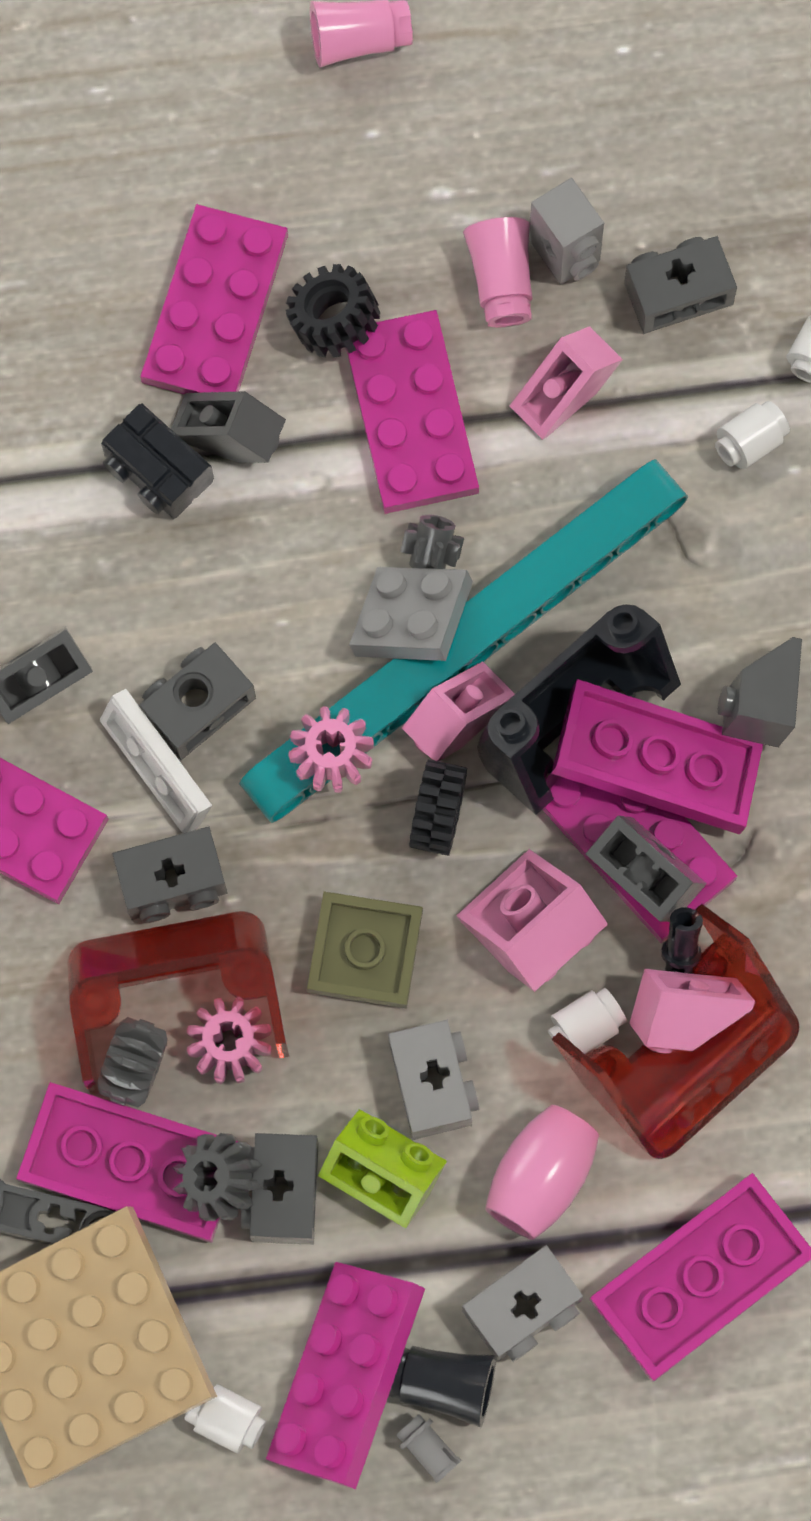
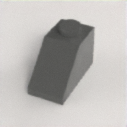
(229, 425)
(764, 697)

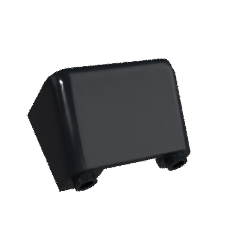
(616, 653)

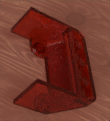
(105, 964)
(673, 1095)

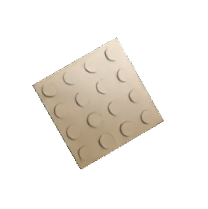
(91, 1349)

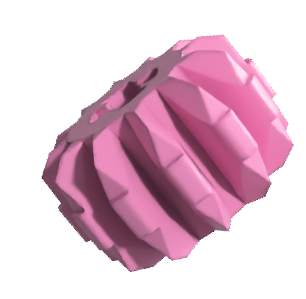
(334, 733)
(245, 1046)

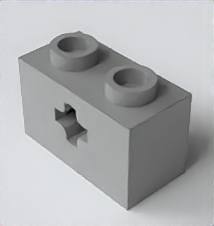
(566, 232)
(427, 1109)
(536, 1277)

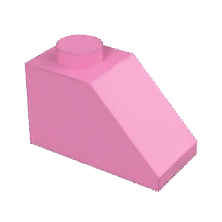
(565, 381)
(456, 711)
(686, 1008)

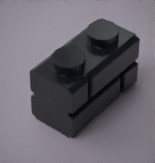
(156, 462)

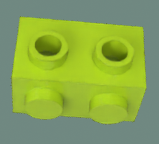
(382, 1168)

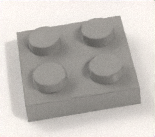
(411, 613)

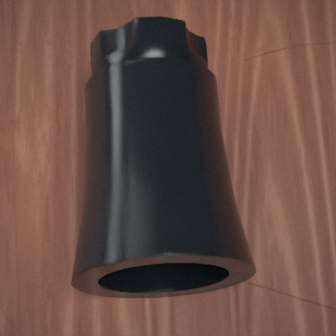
(446, 1382)

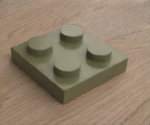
(365, 949)

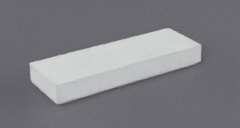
(155, 762)

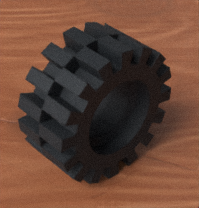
(320, 294)
(438, 807)

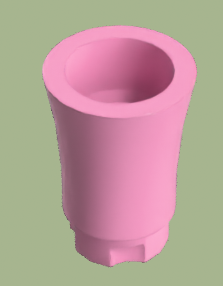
(358, 28)
(502, 269)

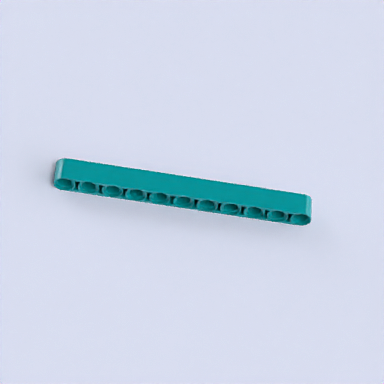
(486, 623)

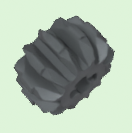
(132, 1062)
(217, 1177)

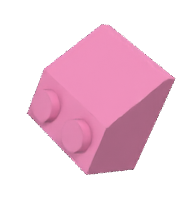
(533, 919)

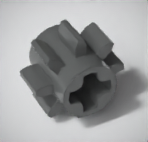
(432, 543)

